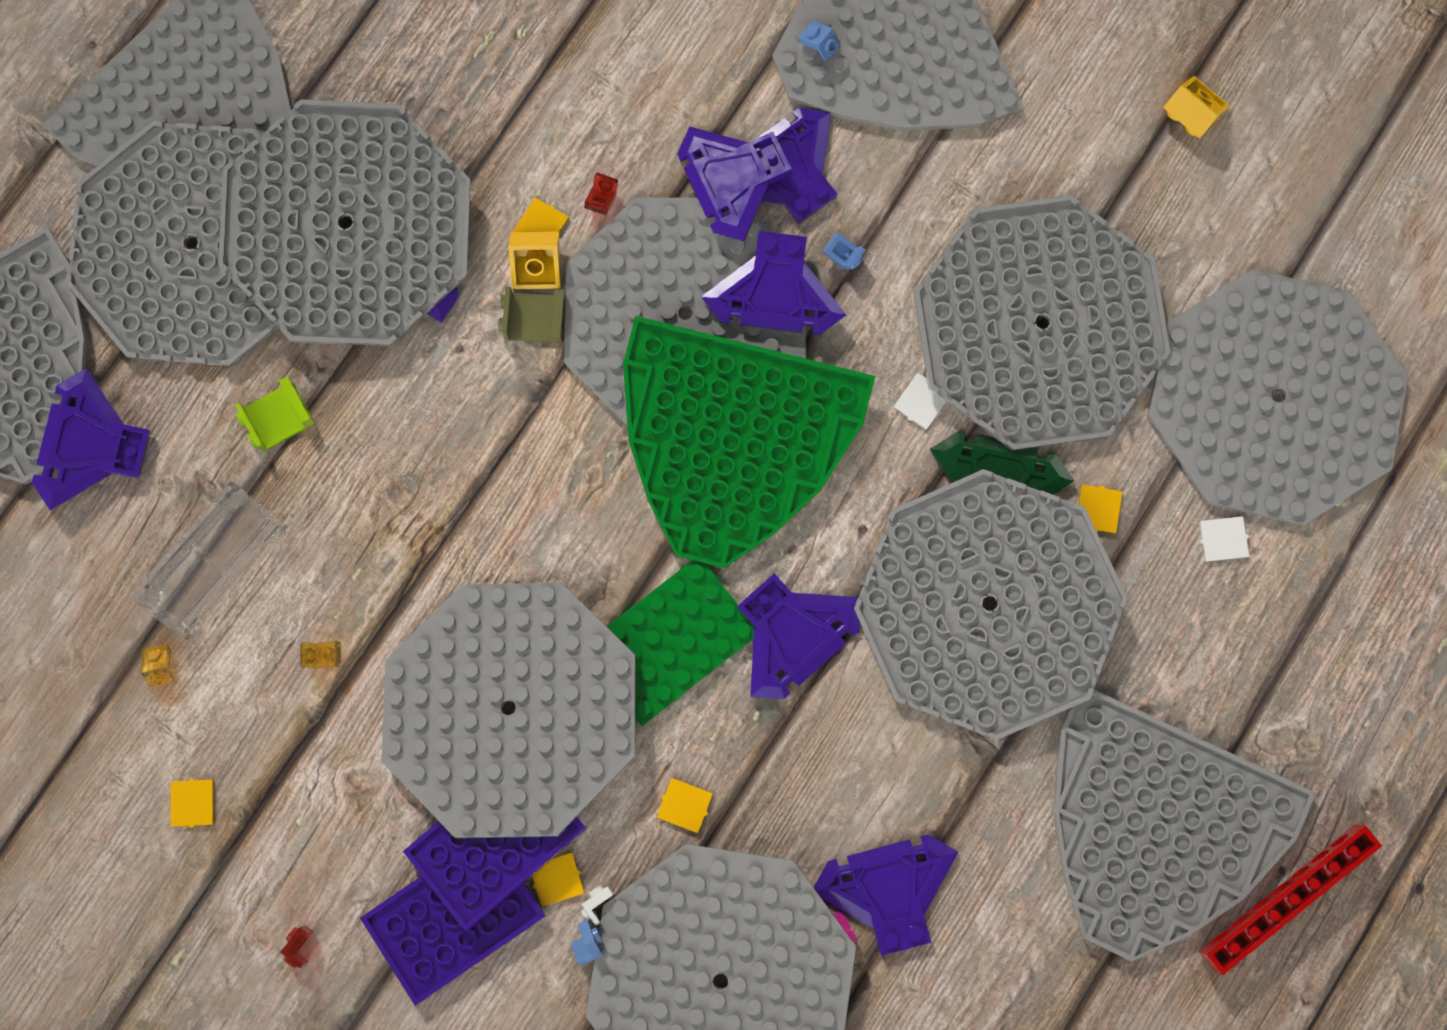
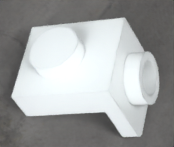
(597, 896)

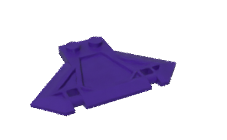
(732, 176)
(806, 188)
(775, 289)
(85, 442)
(793, 634)
(890, 889)

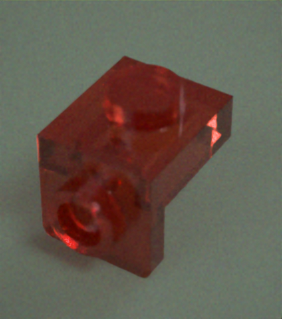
(601, 194)
(296, 940)

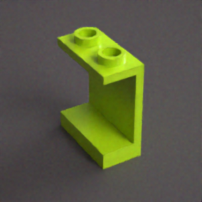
(275, 416)

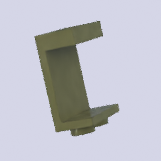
(532, 316)

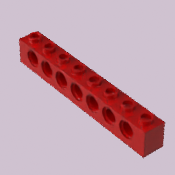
(1289, 899)

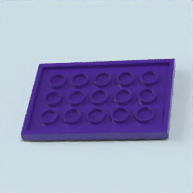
(481, 872)
(430, 946)

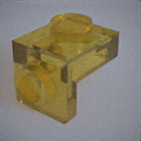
(320, 655)
(156, 665)

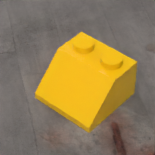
(1196, 107)
(535, 260)

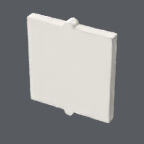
(919, 402)
(1224, 539)

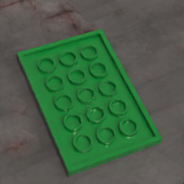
(680, 636)

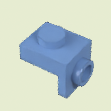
(821, 39)
(843, 252)
(587, 947)

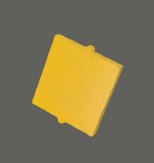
(541, 218)
(1101, 506)
(192, 803)
(684, 805)
(558, 880)

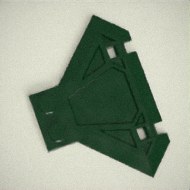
(1002, 461)

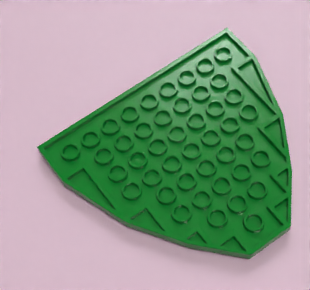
(732, 434)

